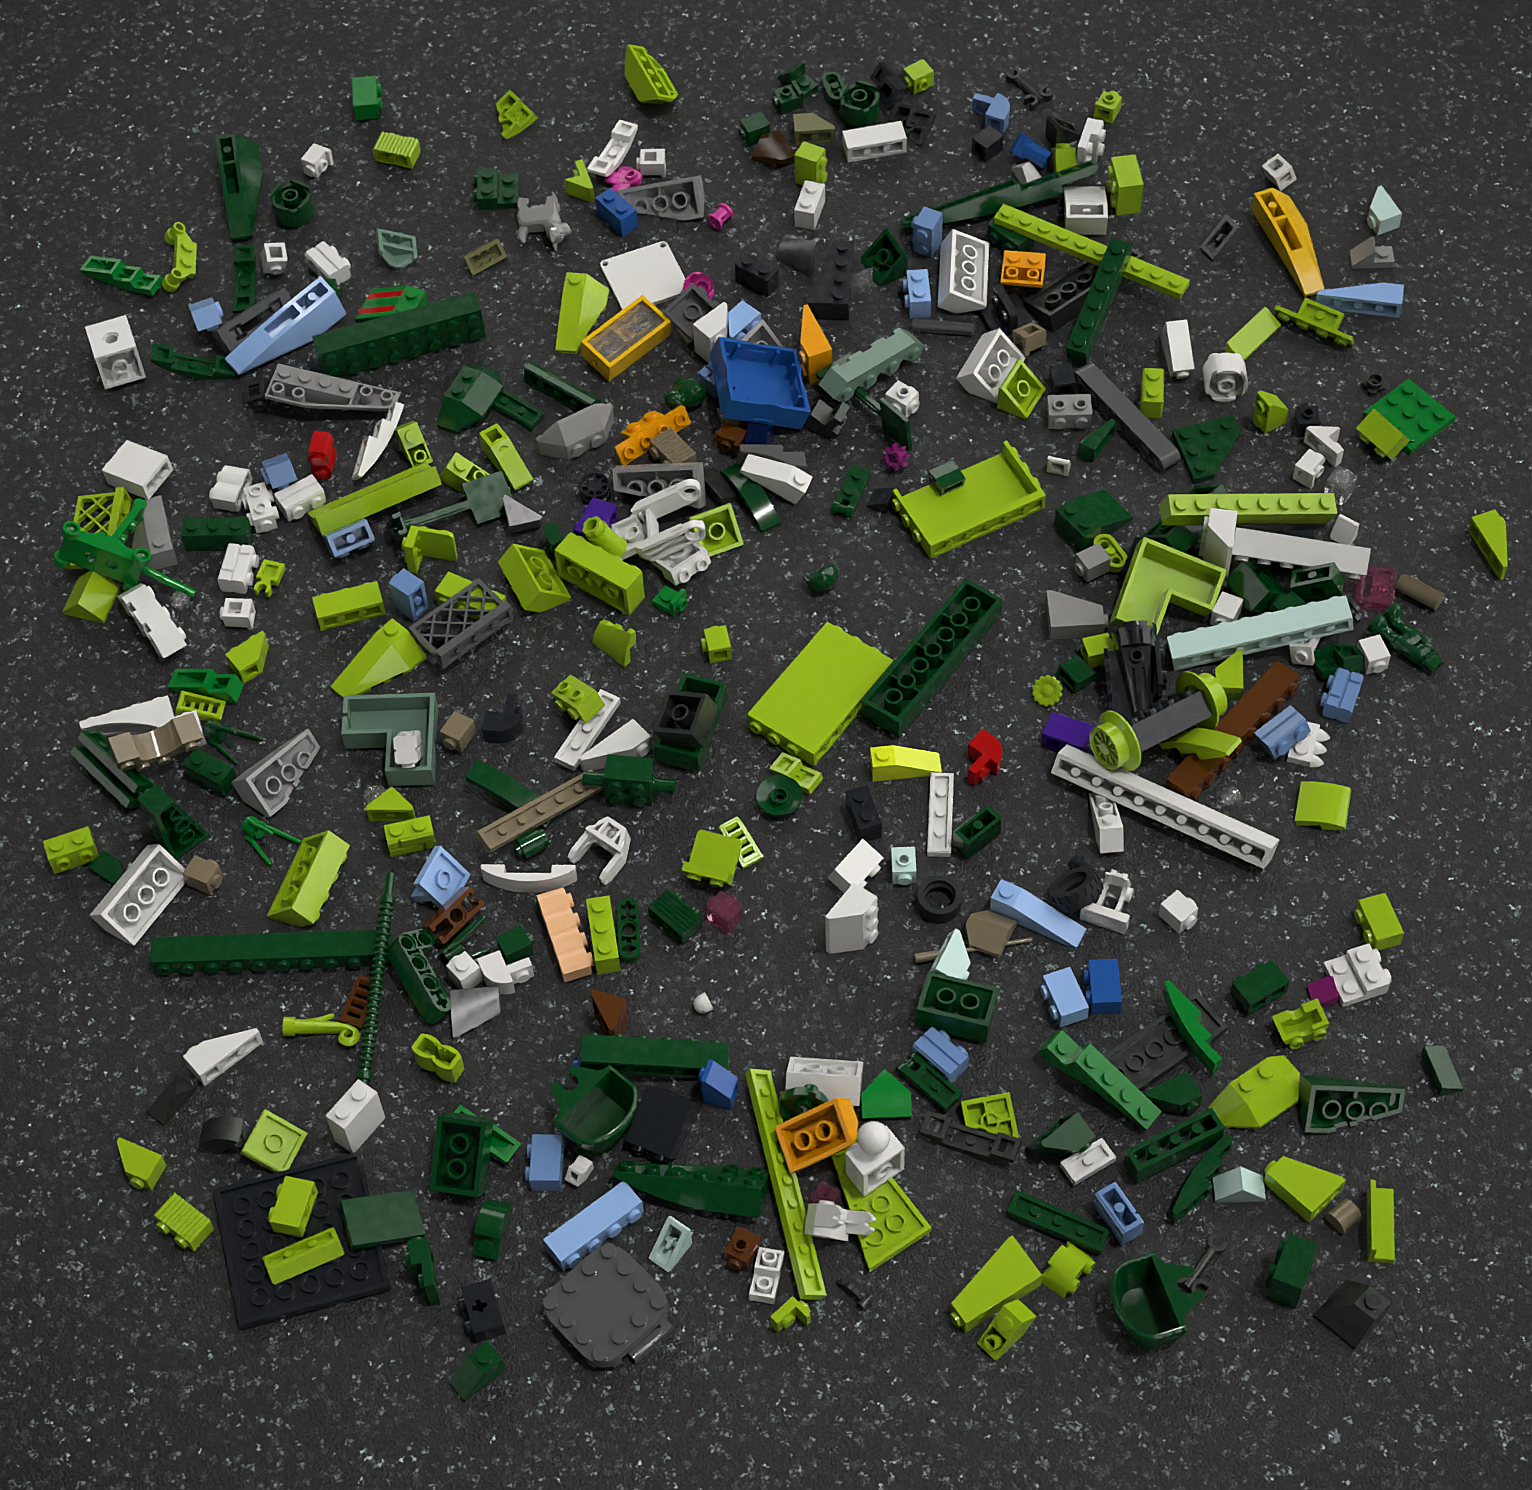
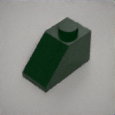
(1176, 1095)
(477, 1371)

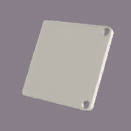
(644, 272)

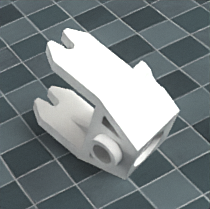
(609, 836)
(835, 1223)

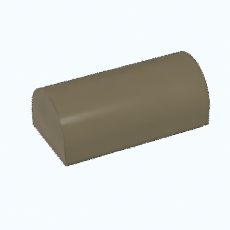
(1419, 591)

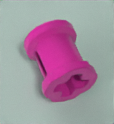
(720, 216)

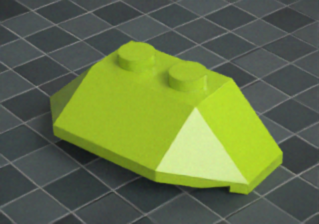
(647, 77)
(1258, 1094)

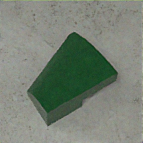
(1337, 656)

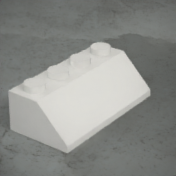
(963, 273)
(140, 894)

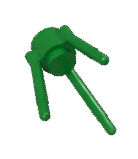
(256, 829)

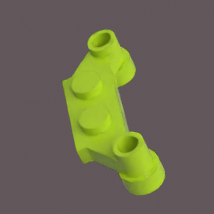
(184, 257)

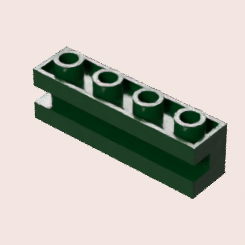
(98, 760)

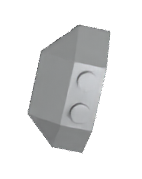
(577, 432)

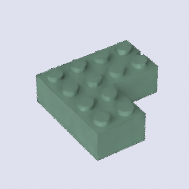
(377, 719)

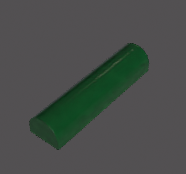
(557, 388)

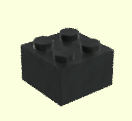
(685, 718)

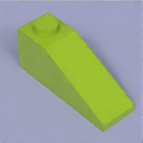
(1490, 536)

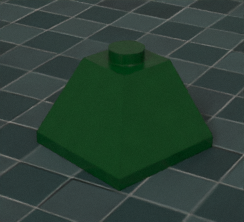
(1064, 1137)

